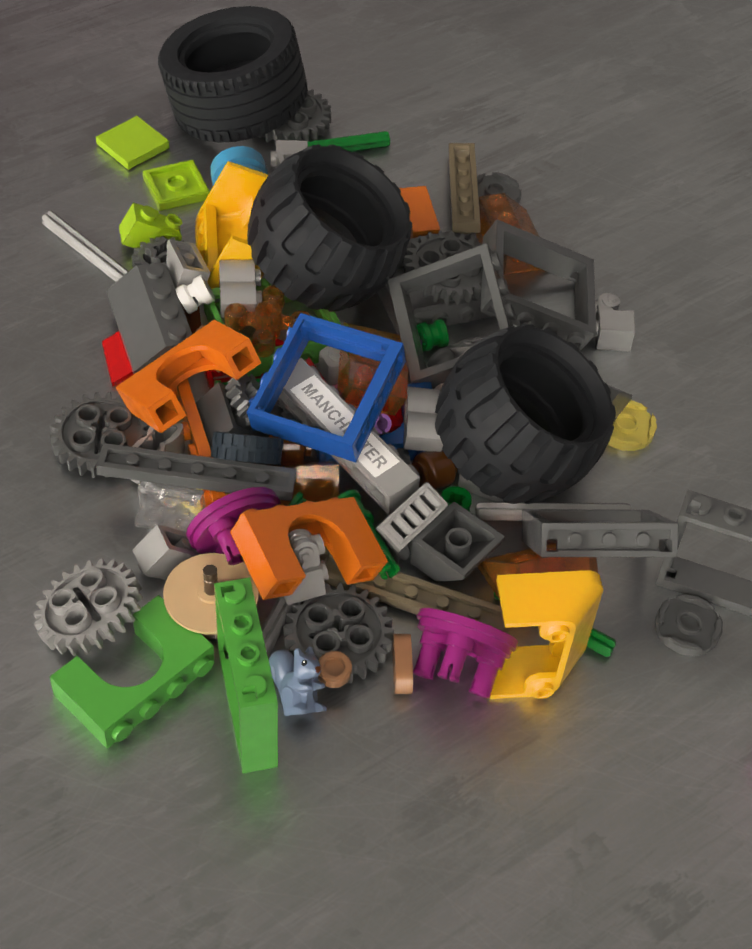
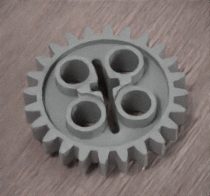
(66, 622)

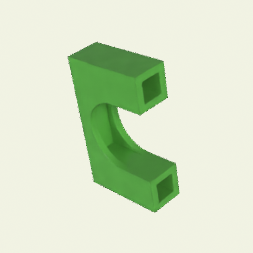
(113, 710)

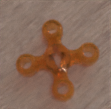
(266, 320)

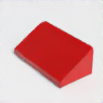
(116, 359)

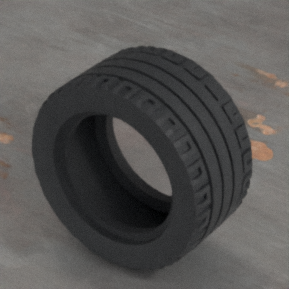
(233, 74)

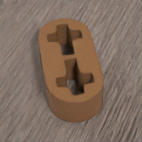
(402, 664)

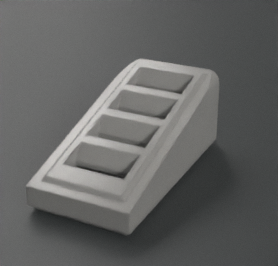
(430, 506)

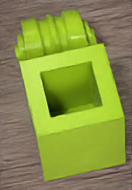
(146, 223)

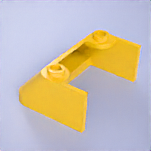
(225, 217)
(563, 610)

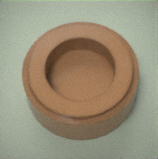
(335, 669)

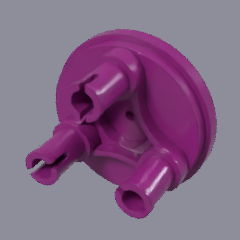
(212, 526)
(460, 638)

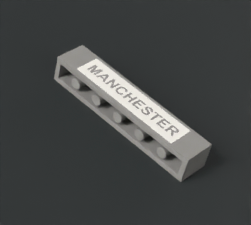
(378, 466)

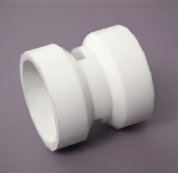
(195, 294)

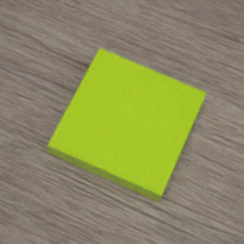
(132, 142)
(176, 185)

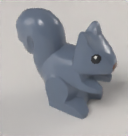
(297, 680)

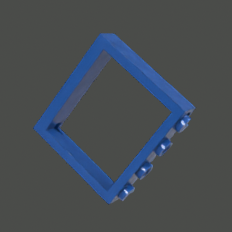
(310, 328)

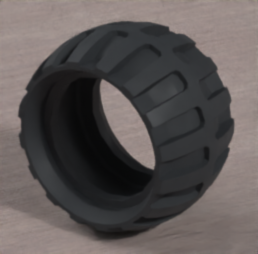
(328, 228)
(524, 415)

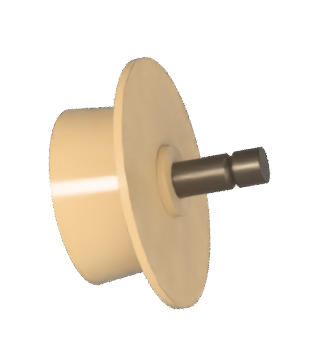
(191, 593)

